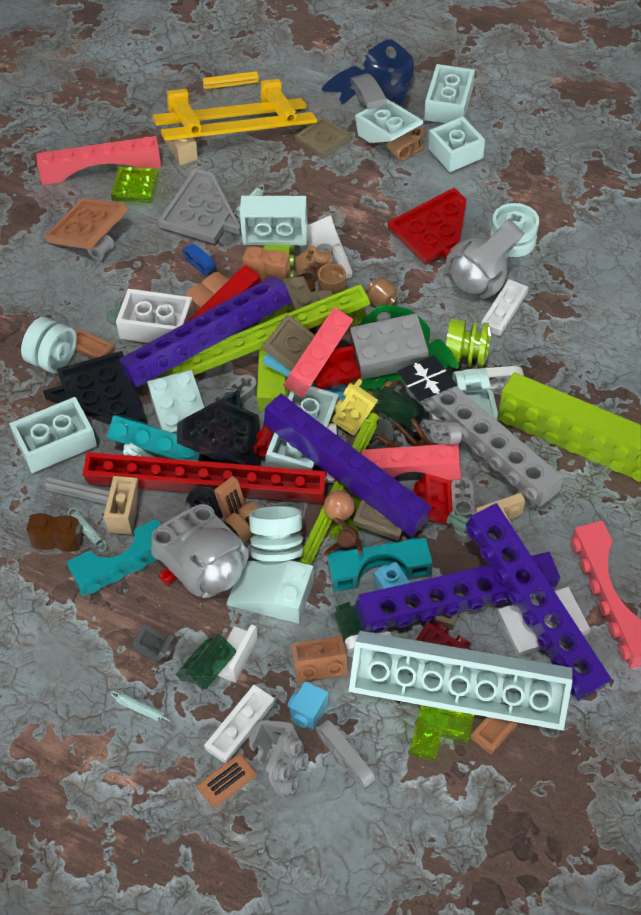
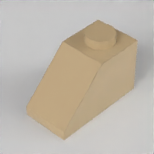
(183, 149)
(121, 505)

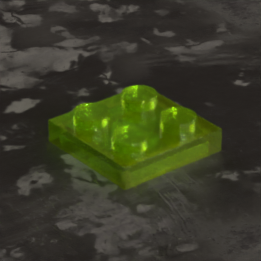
(135, 184)

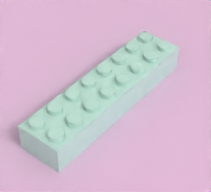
(461, 680)

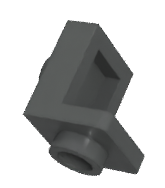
(152, 643)

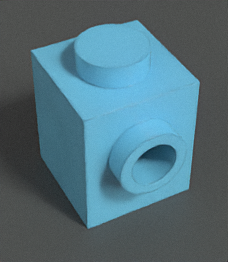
(389, 576)
(308, 705)

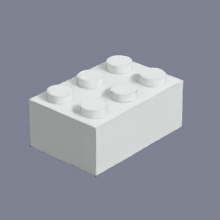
(151, 314)

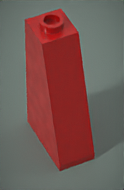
(238, 283)

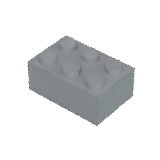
(388, 345)

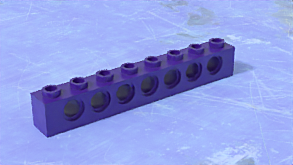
(205, 331)
(537, 586)
(442, 587)

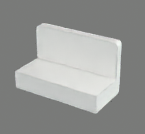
(244, 643)

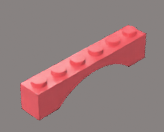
(60, 164)
(593, 546)

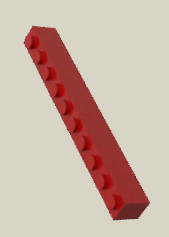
(186, 475)

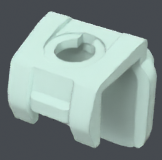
(477, 387)

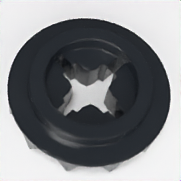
(198, 494)

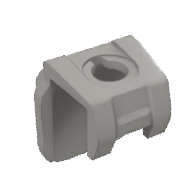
(286, 757)

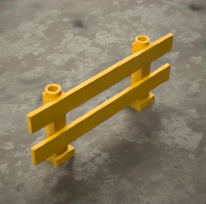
(270, 91)

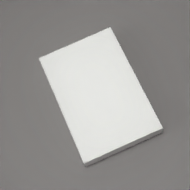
(523, 637)

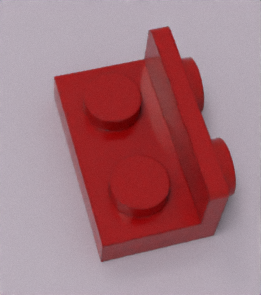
(338, 369)
(436, 493)

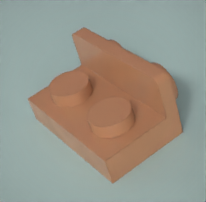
(319, 659)

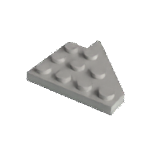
(200, 209)

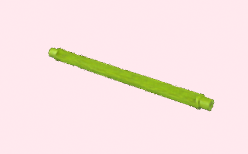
(323, 521)

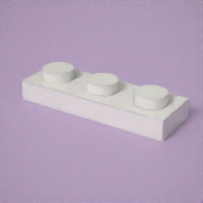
(505, 306)
(239, 724)

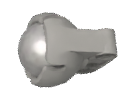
(481, 263)
(200, 551)

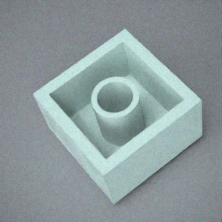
(456, 144)

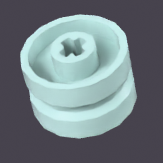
(525, 219)
(48, 344)

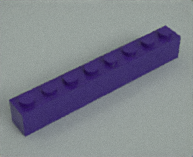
(347, 465)

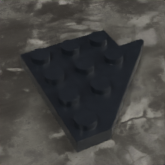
(99, 388)
(222, 432)

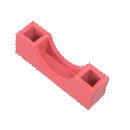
(318, 352)
(431, 459)

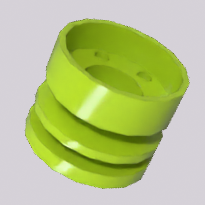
(468, 343)

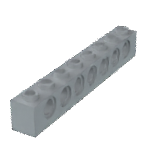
(496, 445)

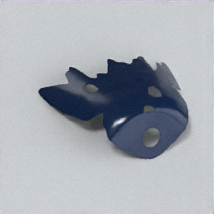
(377, 65)

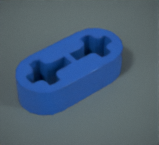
(199, 259)

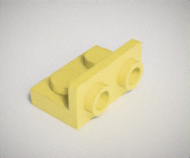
(354, 409)

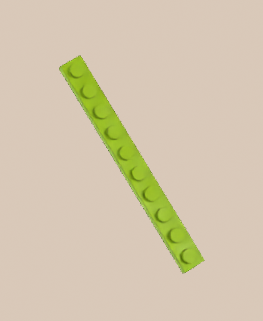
(255, 337)

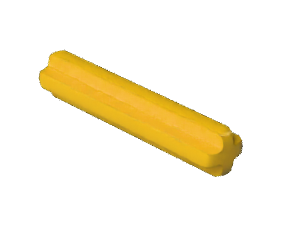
(230, 80)

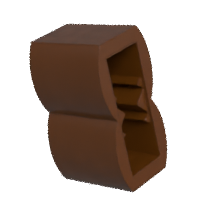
(54, 532)

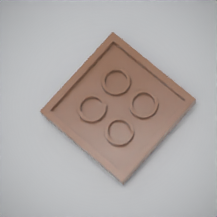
(86, 223)

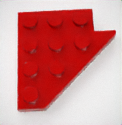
(432, 226)

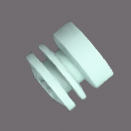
(276, 533)

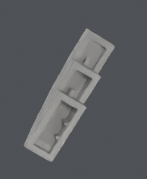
(368, 91)

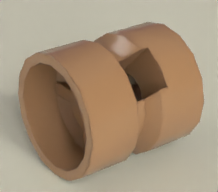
(332, 277)
(239, 522)

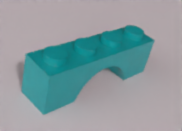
(150, 438)
(349, 566)
(94, 572)

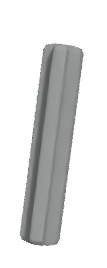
(77, 490)

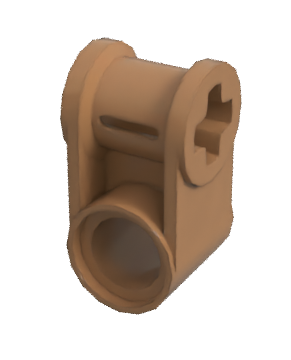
(407, 144)
(310, 262)

